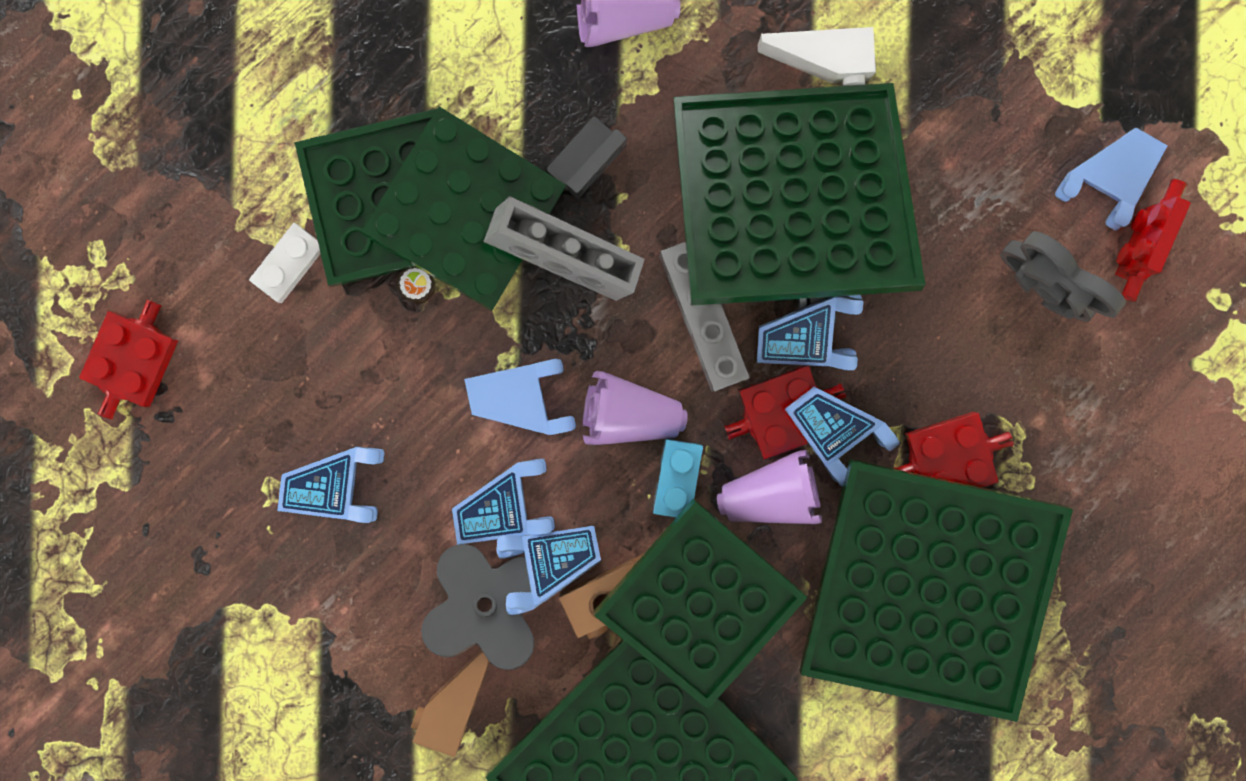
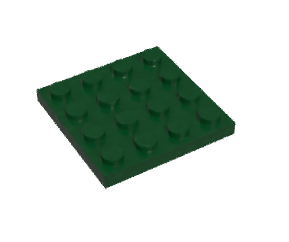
(343, 185)
(445, 203)
(700, 604)

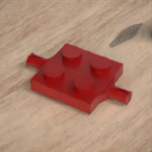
(1152, 239)
(128, 359)
(766, 413)
(955, 451)

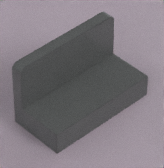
(587, 156)

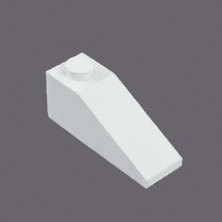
(831, 55)

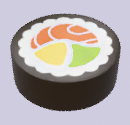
(416, 285)

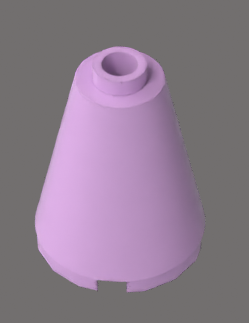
(618, 19)
(629, 413)
(773, 493)

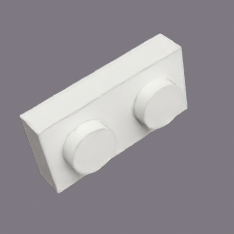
(286, 263)

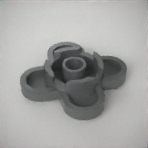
(1059, 280)
(459, 622)

